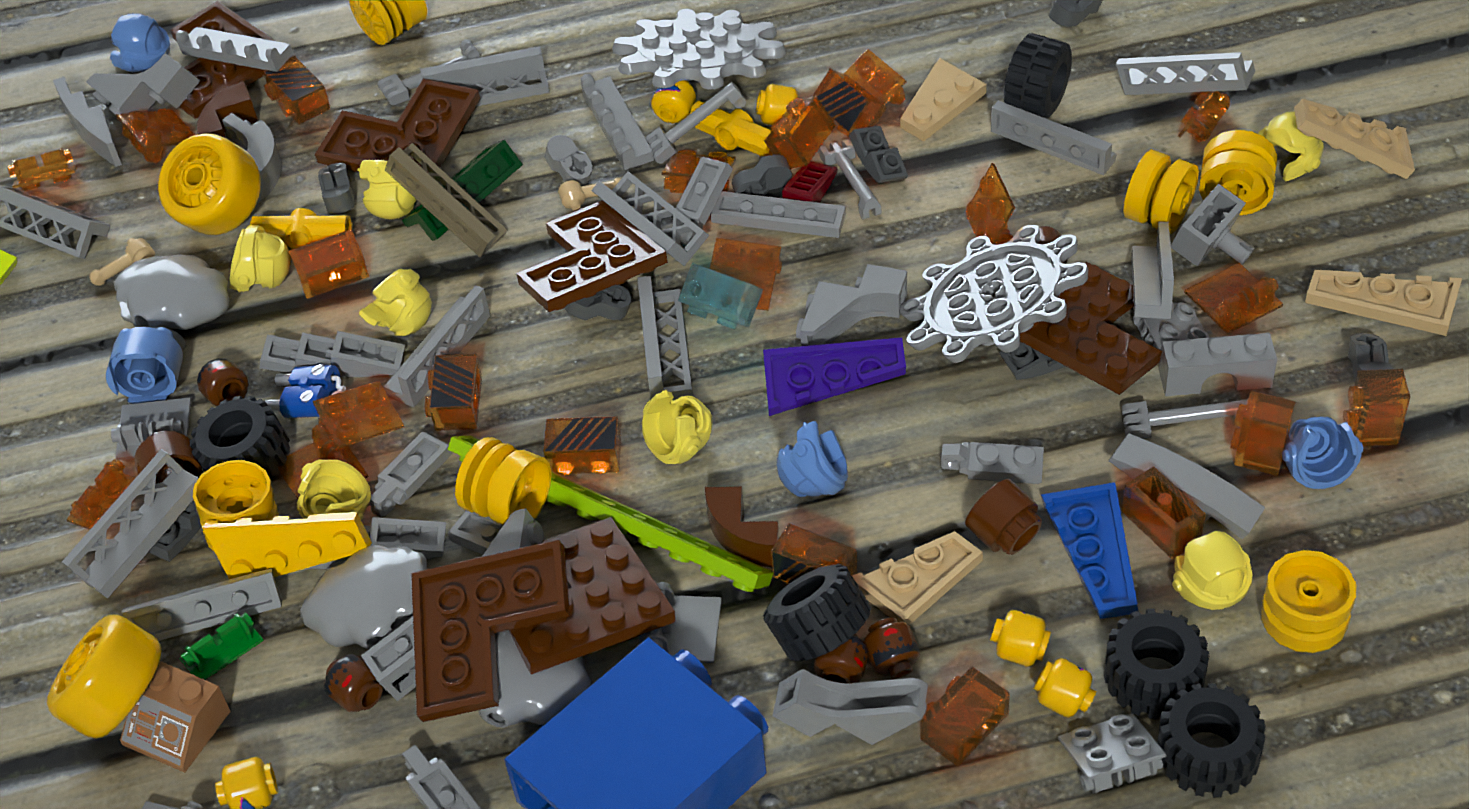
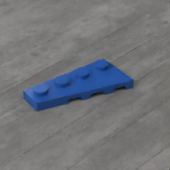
(1096, 543)

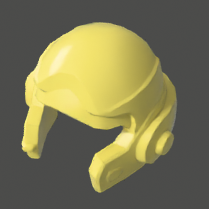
(1284, 133)
(385, 195)
(258, 260)
(400, 304)
(675, 427)
(332, 488)
(1213, 572)

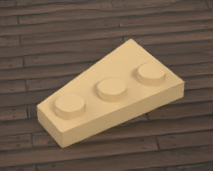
(940, 99)
(916, 582)

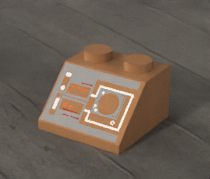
(174, 717)

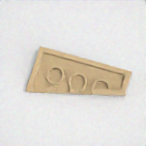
(1364, 140)
(1408, 303)

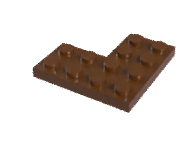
(214, 74)
(429, 122)
(600, 254)
(1089, 341)
(608, 600)
(463, 608)

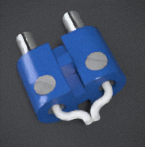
(307, 385)

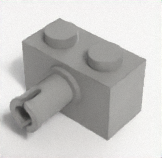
(1211, 228)

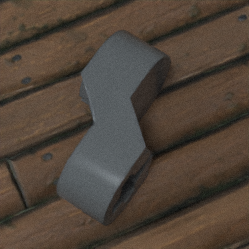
(1072, 12)
(768, 174)
(336, 188)
(608, 303)
(1368, 353)

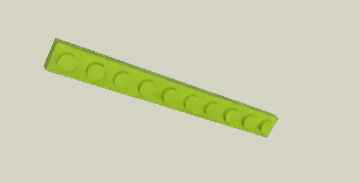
(649, 530)

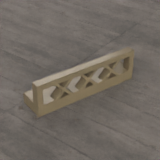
(441, 203)

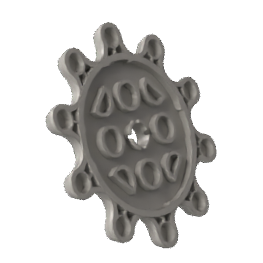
(698, 48)
(1026, 289)

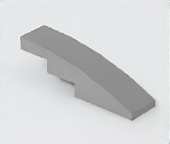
(88, 122)
(349, 352)
(1202, 487)
(418, 535)

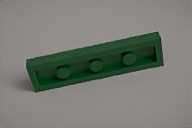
(476, 178)

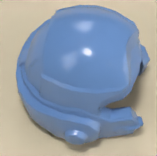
(139, 42)
(1321, 452)
(813, 464)

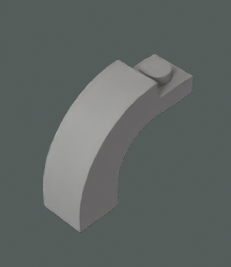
(260, 144)

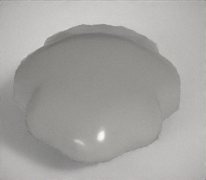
(171, 292)
(363, 596)
(534, 696)

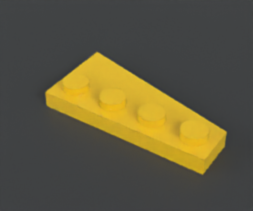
(285, 542)

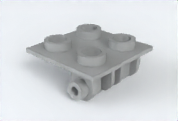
(1181, 326)
(144, 419)
(693, 628)
(1111, 748)

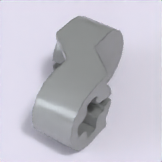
(568, 160)

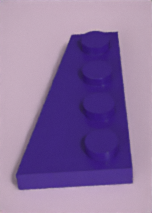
(826, 370)

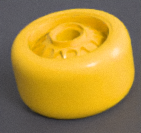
(209, 184)
(104, 676)

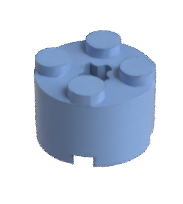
(144, 364)

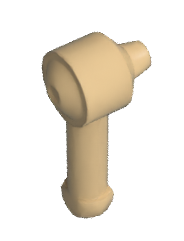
(574, 194)
(135, 250)

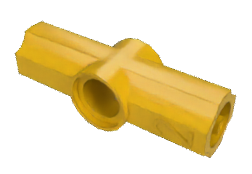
(734, 130)
(302, 226)

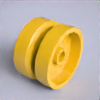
(1241, 164)
(1160, 190)
(1308, 601)

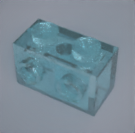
(719, 295)

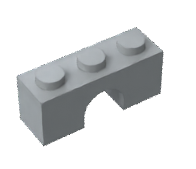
(1191, 361)

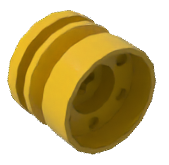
(387, 18)
(501, 479)
(234, 492)

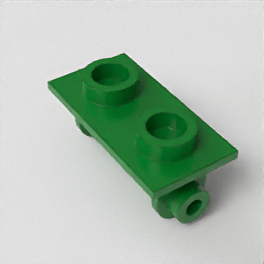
(221, 649)

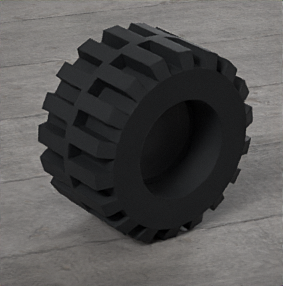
(1038, 75)
(241, 431)
(817, 612)
(1158, 637)
(1217, 713)

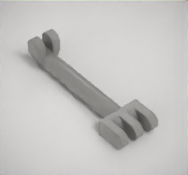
(397, 90)
(662, 142)
(842, 158)
(1138, 419)

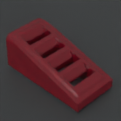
(809, 189)

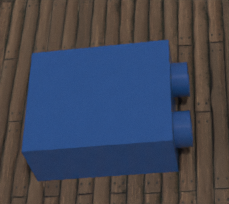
(643, 741)

